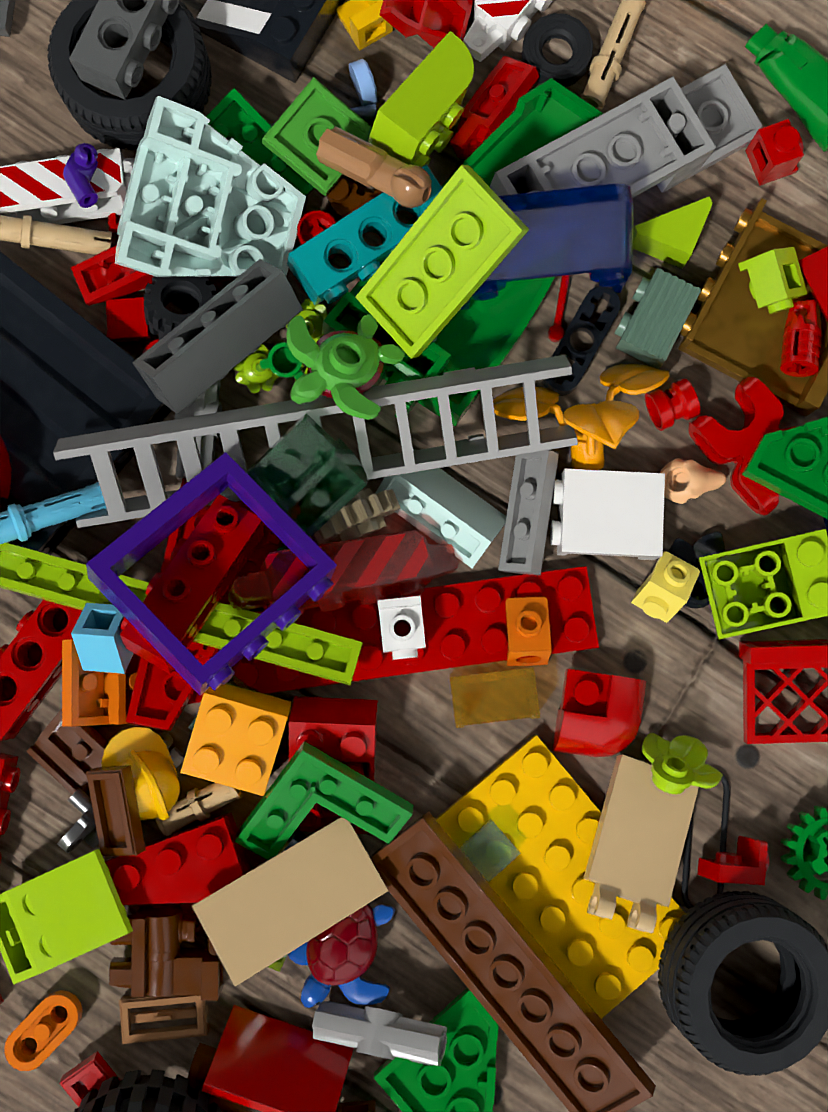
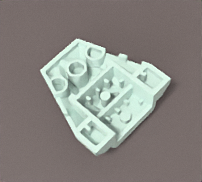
(202, 202)

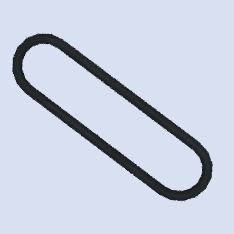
(723, 840)

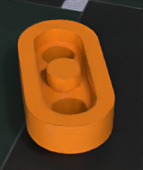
(45, 1029)

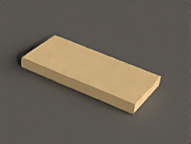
(289, 900)

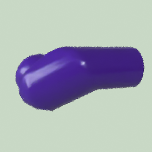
(79, 173)

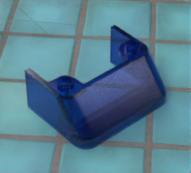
(568, 235)

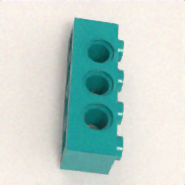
(310, 260)

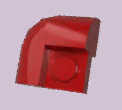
(598, 713)

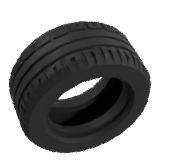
(118, 120)
(794, 1015)

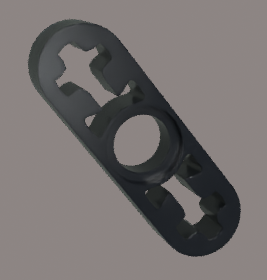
(604, 322)

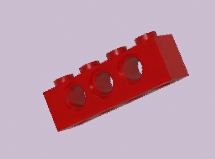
(32, 681)

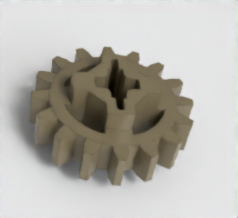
(359, 516)

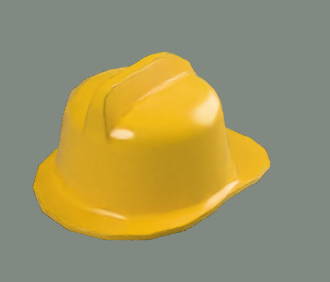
(151, 767)

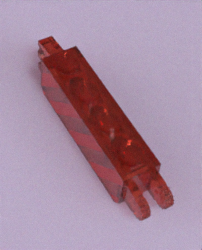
(364, 572)

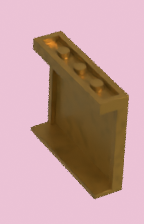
(746, 339)

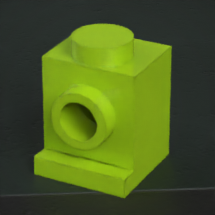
(775, 279)

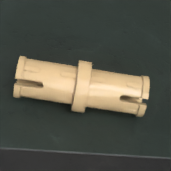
(197, 806)

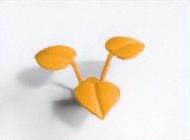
(591, 422)

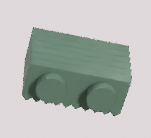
(657, 319)

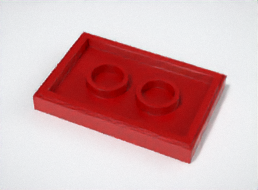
(276, 1066)

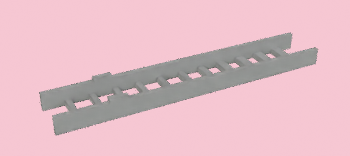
(270, 415)

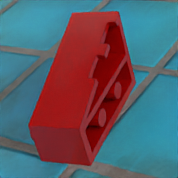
(181, 865)

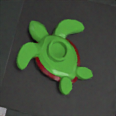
(340, 365)

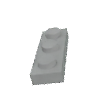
(528, 512)

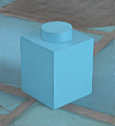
(99, 639)

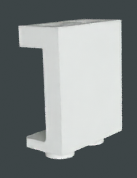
(609, 513)

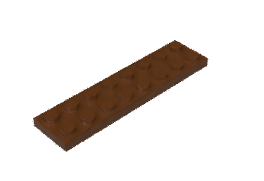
(509, 972)

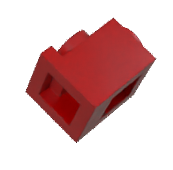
(782, 149)

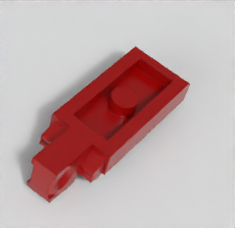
(492, 104)

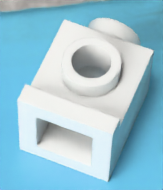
(402, 609)

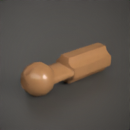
(374, 167)

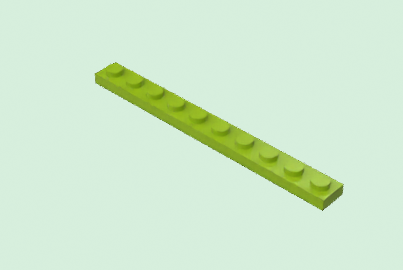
(68, 585)

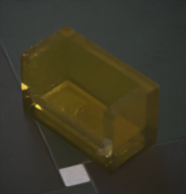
(494, 697)

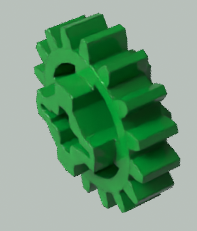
(812, 859)

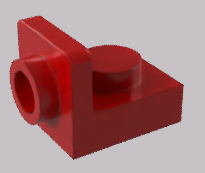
(745, 867)

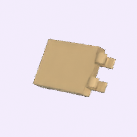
(637, 844)

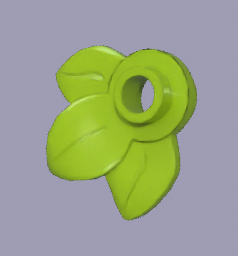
(679, 763)

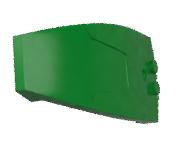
(490, 327)

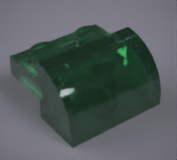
(309, 474)

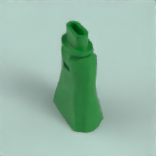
(797, 74)

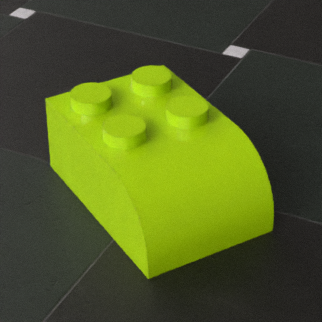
(425, 105)

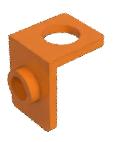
(528, 631)

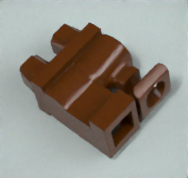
(157, 961)

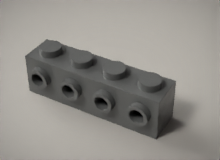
(218, 335)

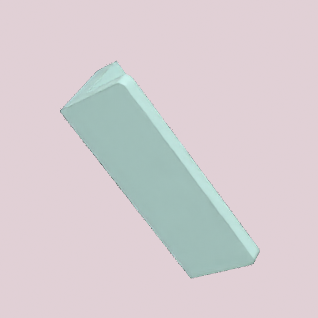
(446, 511)

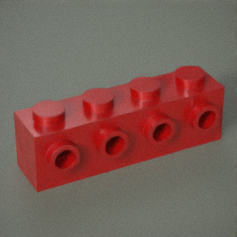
(197, 575)

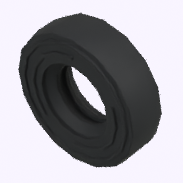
(560, 27)

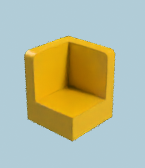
(363, 21)

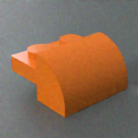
(93, 695)

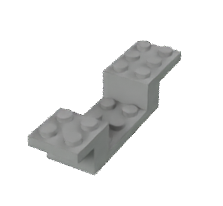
(643, 142)

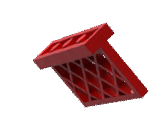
(775, 656)

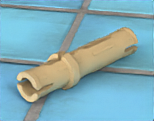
(597, 88)
(53, 236)

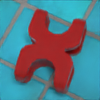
(723, 446)

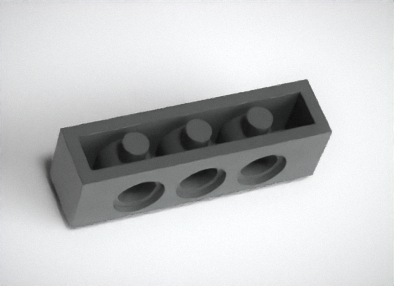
(113, 22)

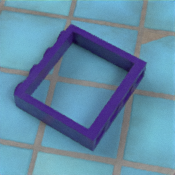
(165, 519)

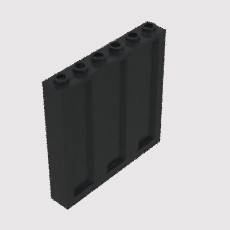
(58, 384)

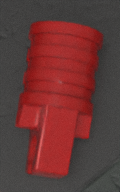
(802, 340)

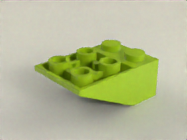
(768, 584)
(60, 916)

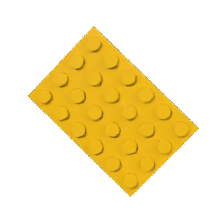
(544, 885)

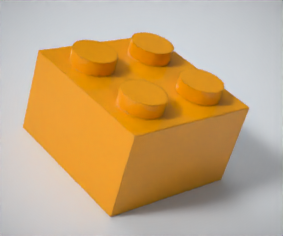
(236, 738)

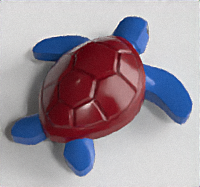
(342, 956)

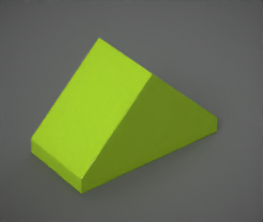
(673, 234)

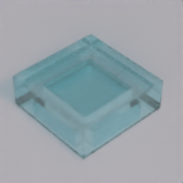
(490, 850)

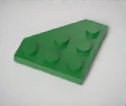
(794, 465)
(466, 1072)

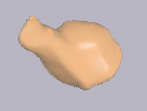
(689, 480)

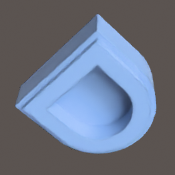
(363, 82)

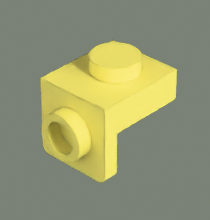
(666, 587)

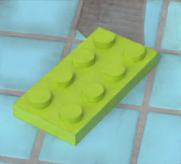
(441, 261)

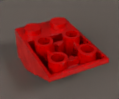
(341, 730)

